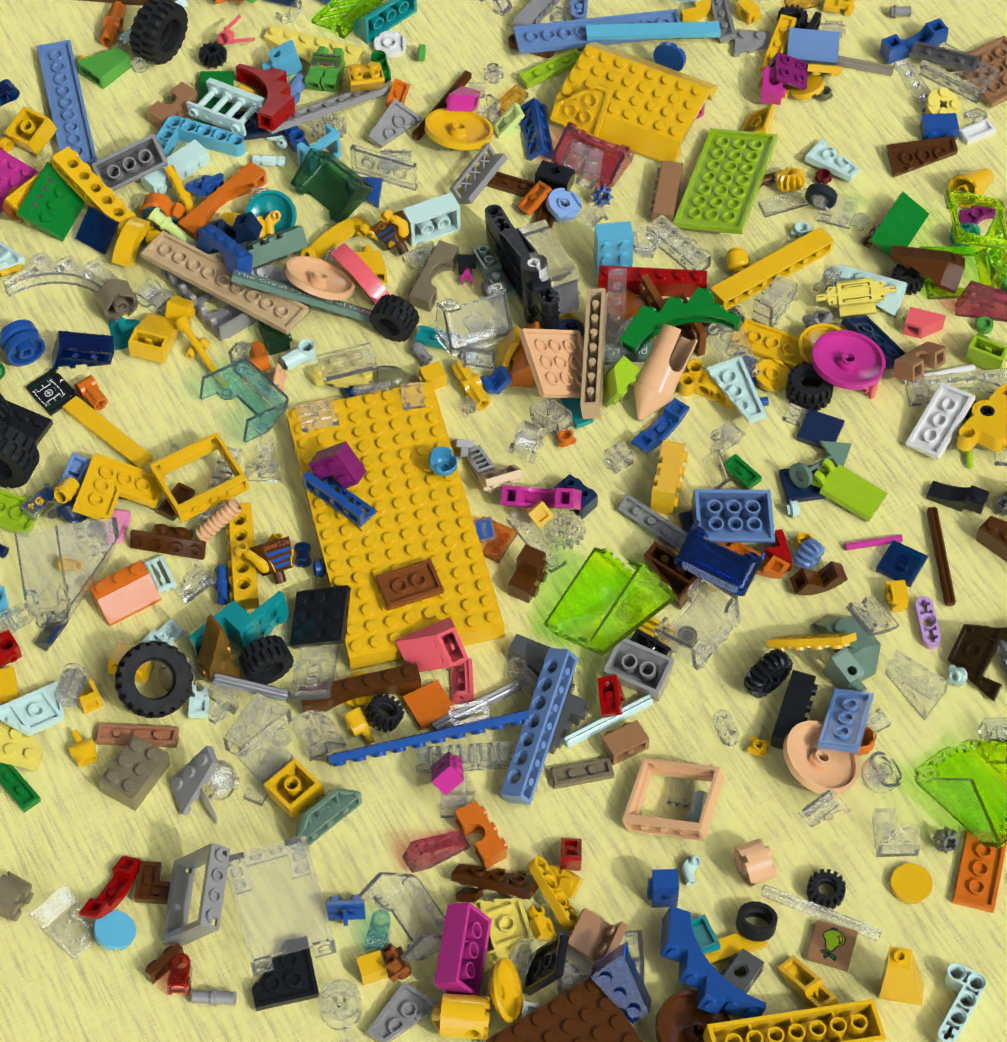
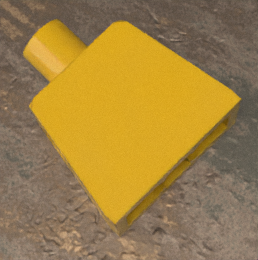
(374, 261)

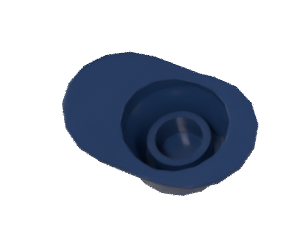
(65, 511)

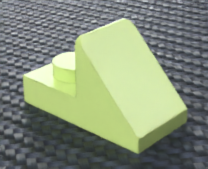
(509, 122)

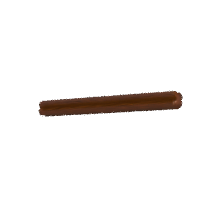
(461, 81)
(941, 556)

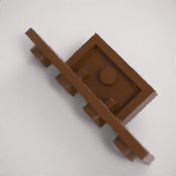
(168, 541)

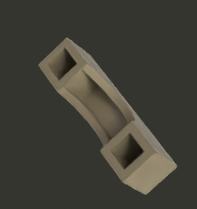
(442, 258)

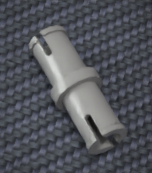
(214, 997)

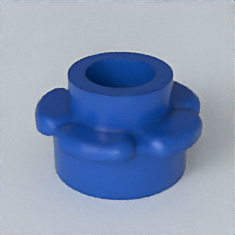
(319, 568)

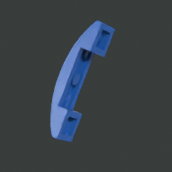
(662, 427)

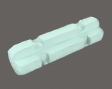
(269, 160)

